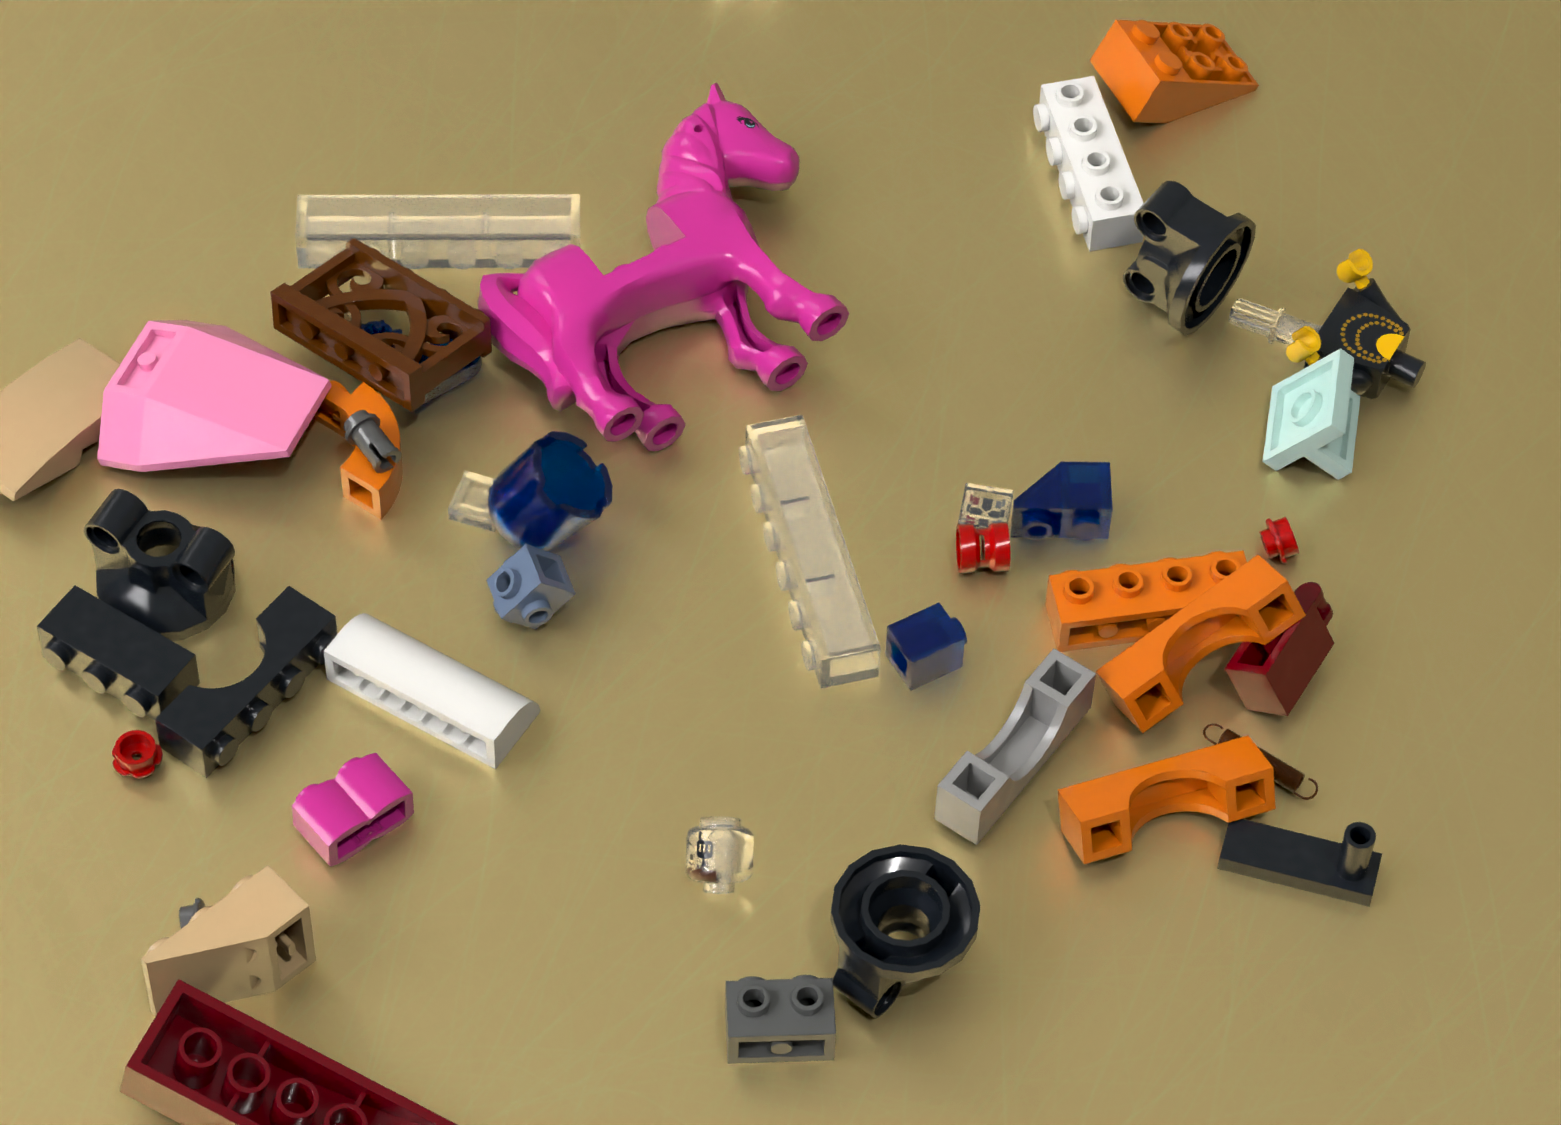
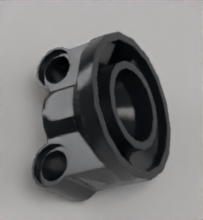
(1187, 256)
(160, 566)
(900, 892)

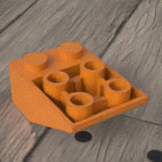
(1169, 69)

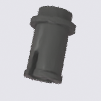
(364, 431)

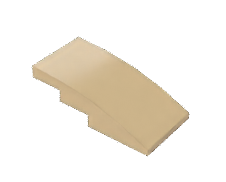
(51, 416)

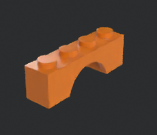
(1243, 607)
(1218, 780)

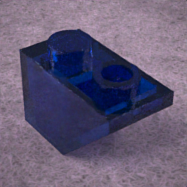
(1066, 503)

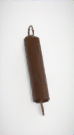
(1283, 774)

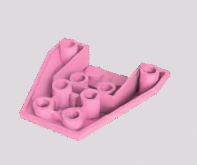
(203, 400)

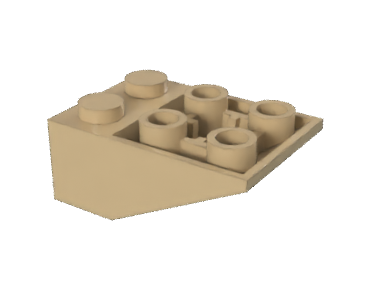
(236, 947)

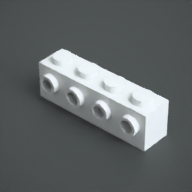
(1089, 162)

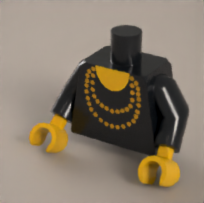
(1364, 328)

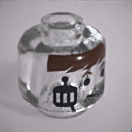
(719, 853)

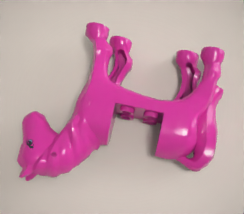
(576, 321)

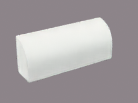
(428, 689)

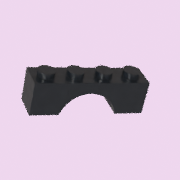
(210, 723)

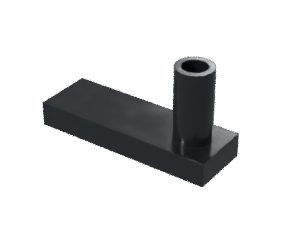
(1304, 861)

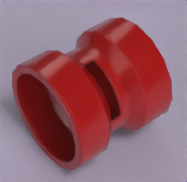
(994, 547)

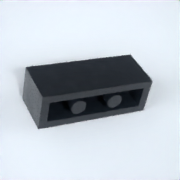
(116, 653)

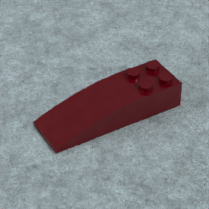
(226, 1068)

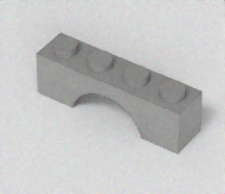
(987, 783)

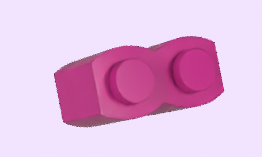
(352, 808)

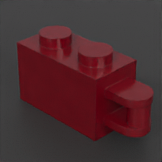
(1277, 673)

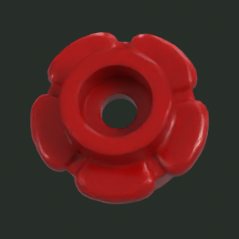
(1279, 540)
(134, 744)

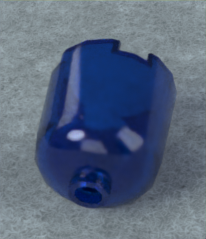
(549, 493)

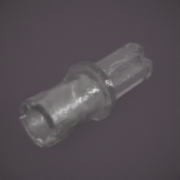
(1266, 321)

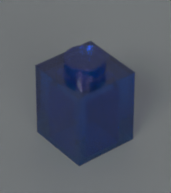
(925, 646)

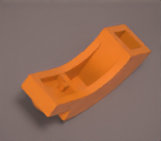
(360, 482)

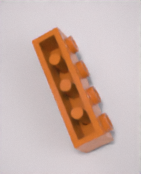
(1129, 600)

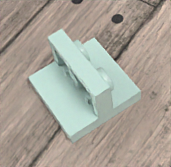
(1315, 417)

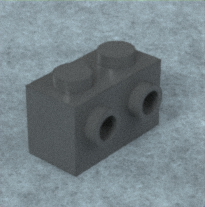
(780, 1020)

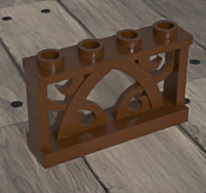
(383, 284)

